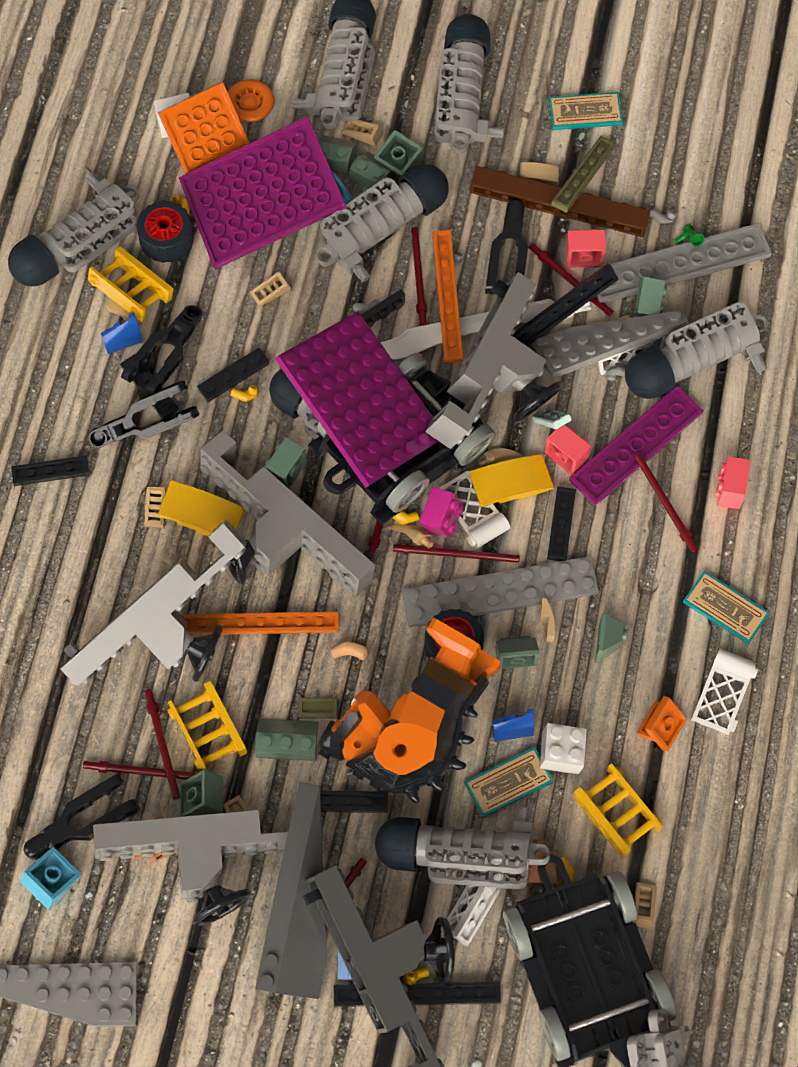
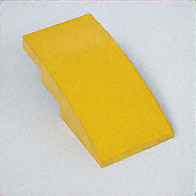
(511, 480)
(198, 508)

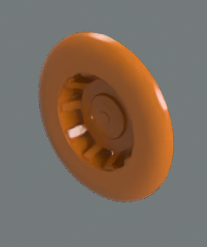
(249, 106)

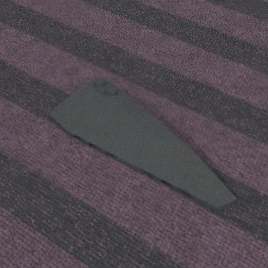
(296, 932)

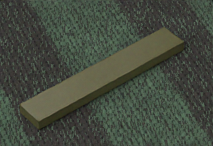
(583, 174)

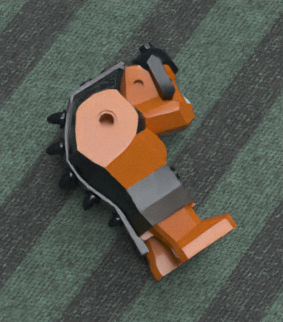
(425, 727)

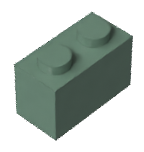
(650, 296)

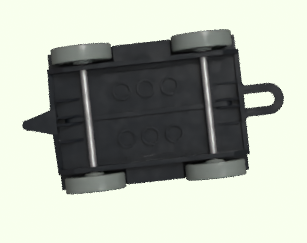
(410, 480)
(586, 965)

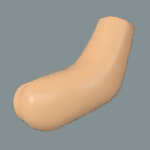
(350, 648)

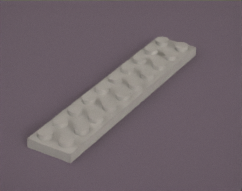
(687, 262)
(502, 590)

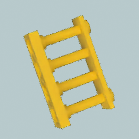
(136, 270)
(226, 728)
(610, 829)

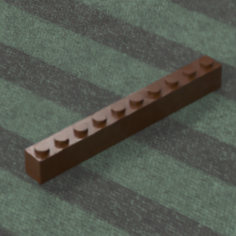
(539, 196)

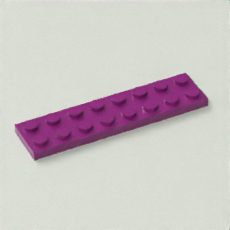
(645, 436)

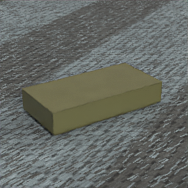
(317, 708)

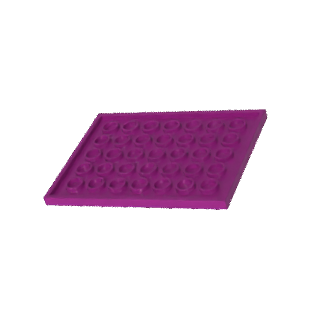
(262, 192)
(359, 397)

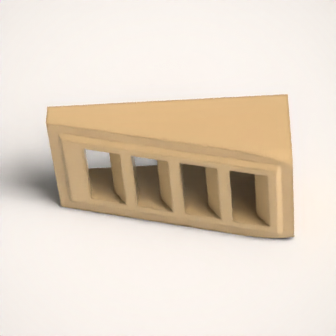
(371, 137)
(273, 294)
(154, 491)
(644, 918)

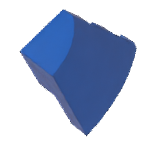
(122, 335)
(513, 726)

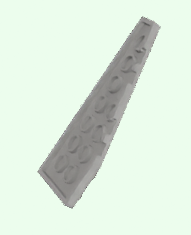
(587, 344)
(79, 991)

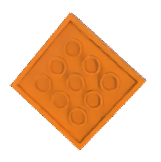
(203, 127)

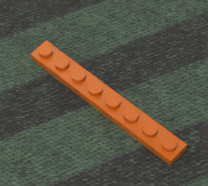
(447, 296)
(263, 623)

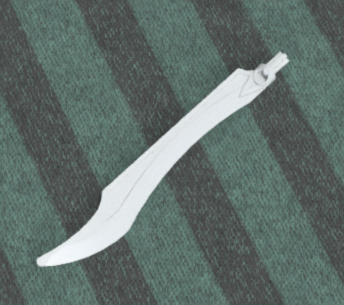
(424, 337)

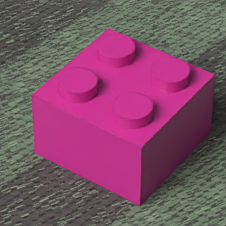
(441, 512)

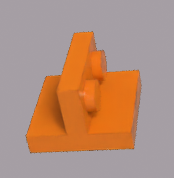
(662, 723)

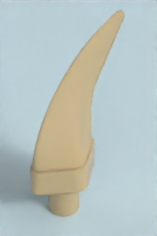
(498, 455)
(417, 534)

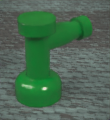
(695, 239)

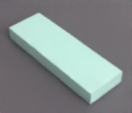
(551, 418)

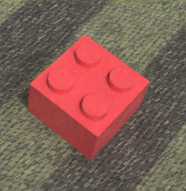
(585, 248)
(567, 449)
(732, 482)

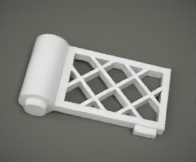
(484, 529)
(729, 666)

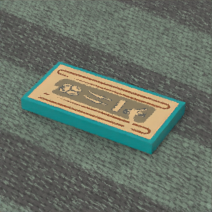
(585, 111)
(726, 607)
(508, 782)

